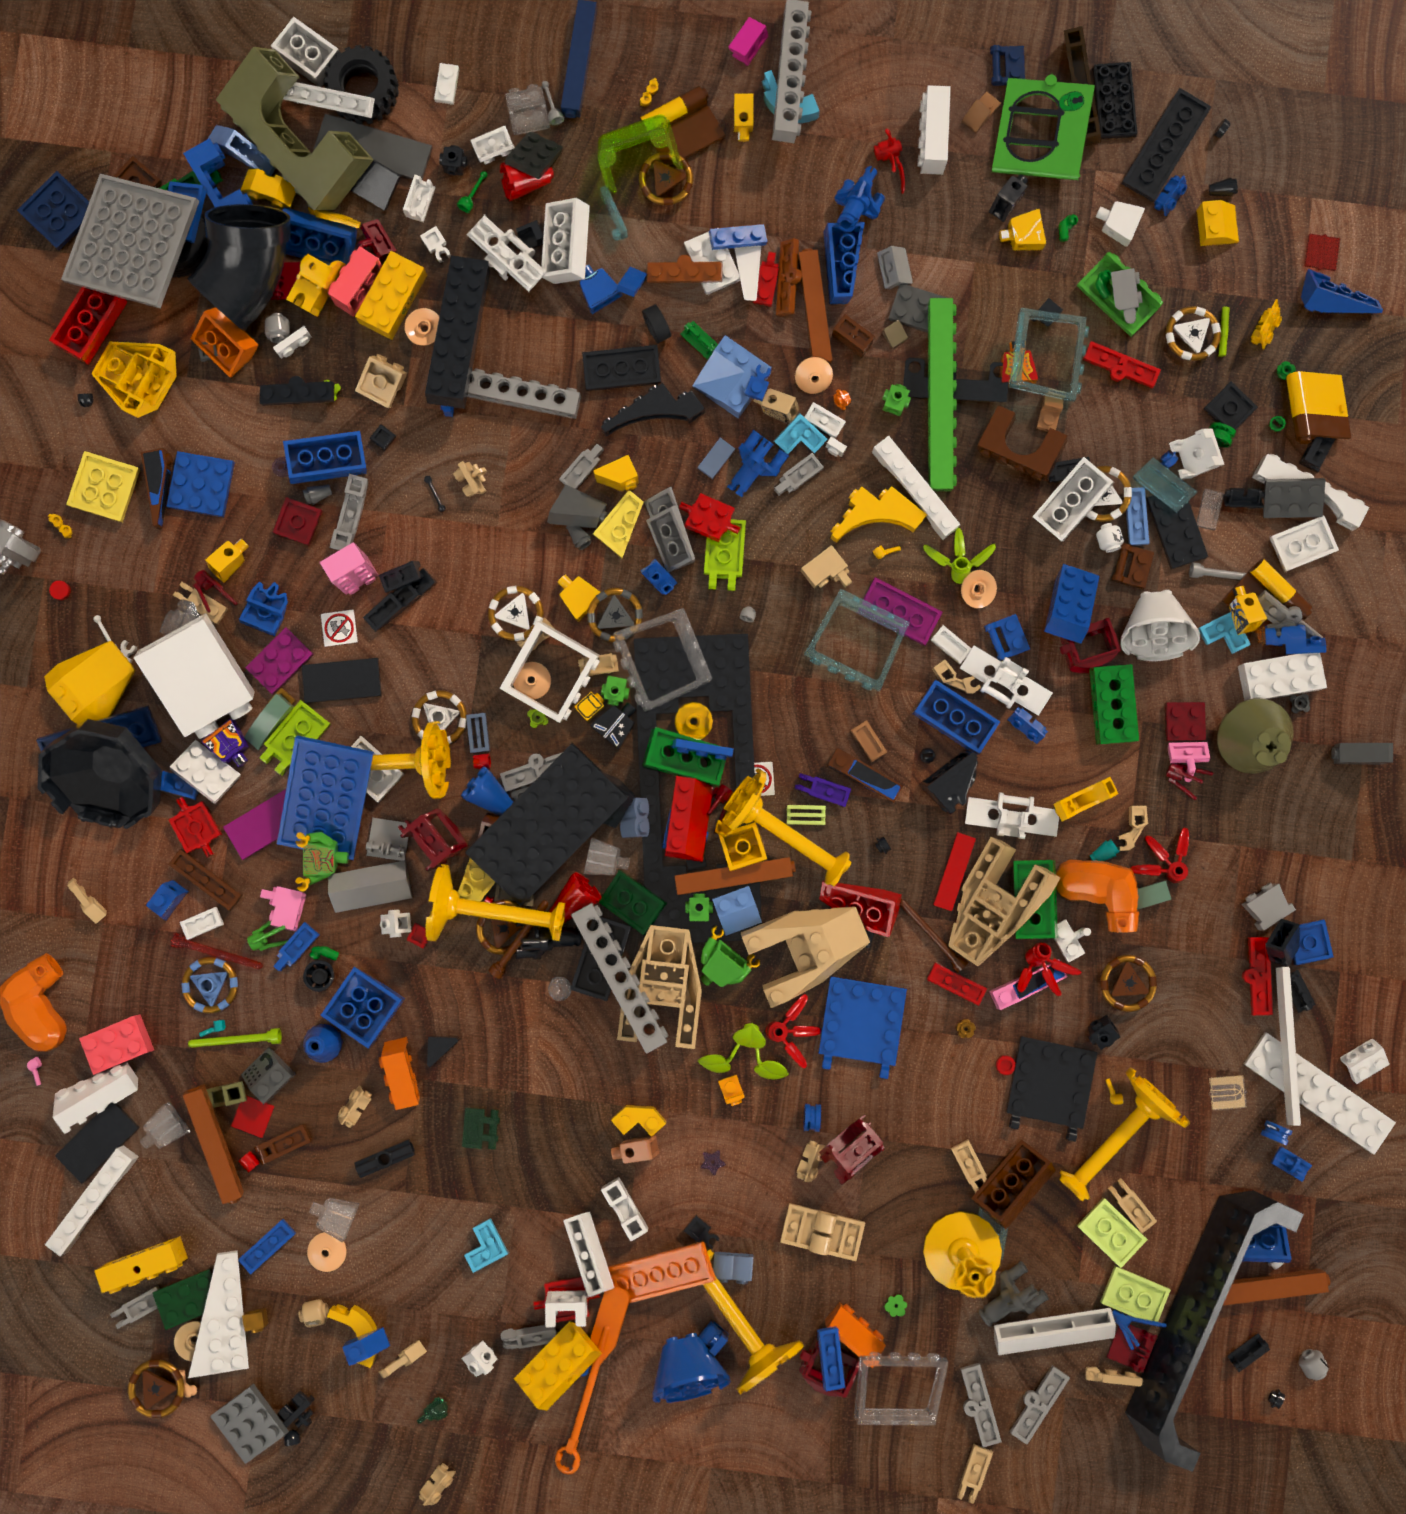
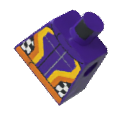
(228, 743)

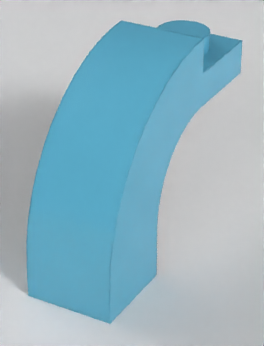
(809, 105)

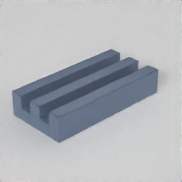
(478, 734)

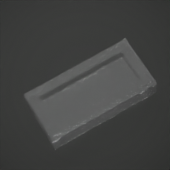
(1209, 509)

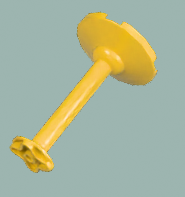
(428, 760)
(747, 806)
(448, 903)
(1151, 1105)
(963, 1253)
(763, 1357)

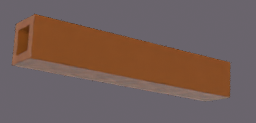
(814, 304)
(725, 878)
(213, 1144)
(1278, 1286)

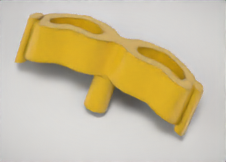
(651, 89)
(57, 521)

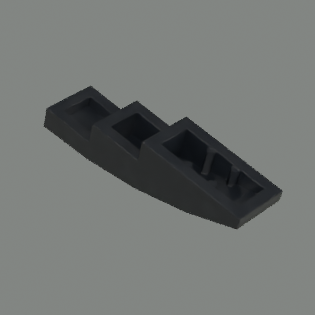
(398, 601)

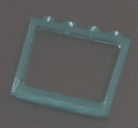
(1019, 350)
(871, 612)

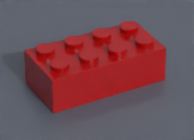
(87, 323)

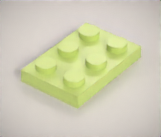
(1112, 1232)
(1135, 1295)

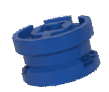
(812, 1117)
(1278, 1135)

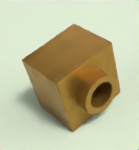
(255, 1320)

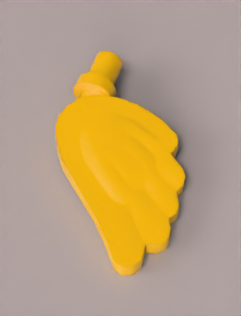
(335, 217)

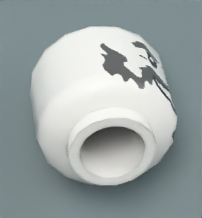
(1110, 538)

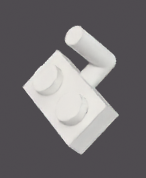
(1068, 940)

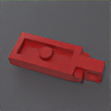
(767, 281)

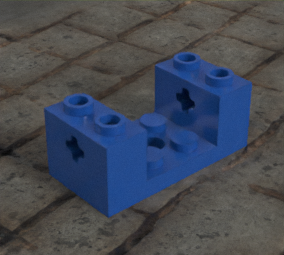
(206, 159)

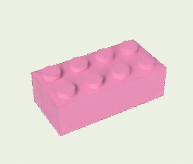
(349, 569)

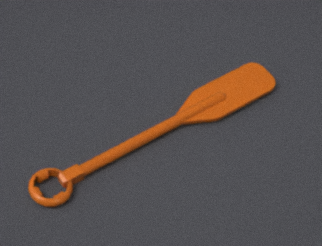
(605, 1337)

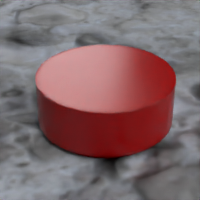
(59, 590)
(1005, 1065)

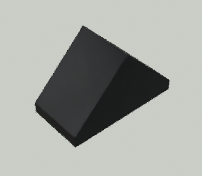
(439, 1046)

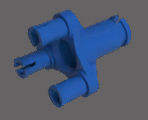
(858, 200)
(754, 463)

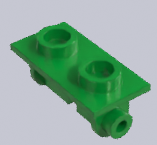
(699, 339)

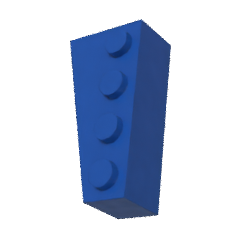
(841, 260)

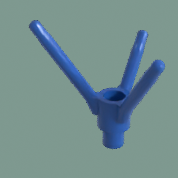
(1124, 1321)

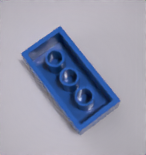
(324, 457)
(1072, 603)
(956, 717)

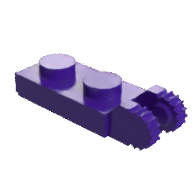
(825, 790)

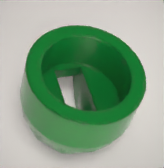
(1280, 420)

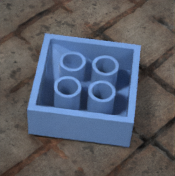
(728, 375)

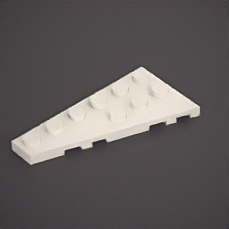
(221, 1334)

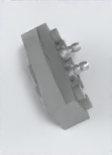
(15, 549)

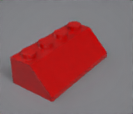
(688, 819)

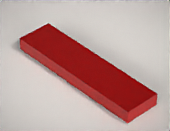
(954, 872)

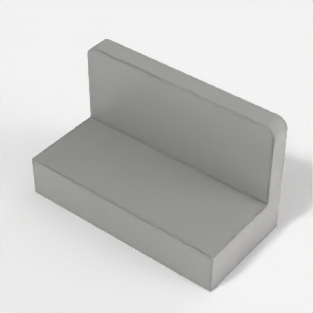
(894, 267)

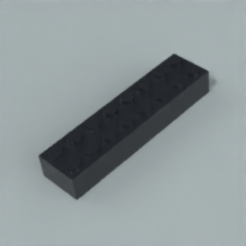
(457, 332)

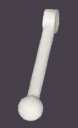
(97, 619)

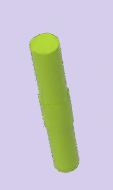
(1224, 331)

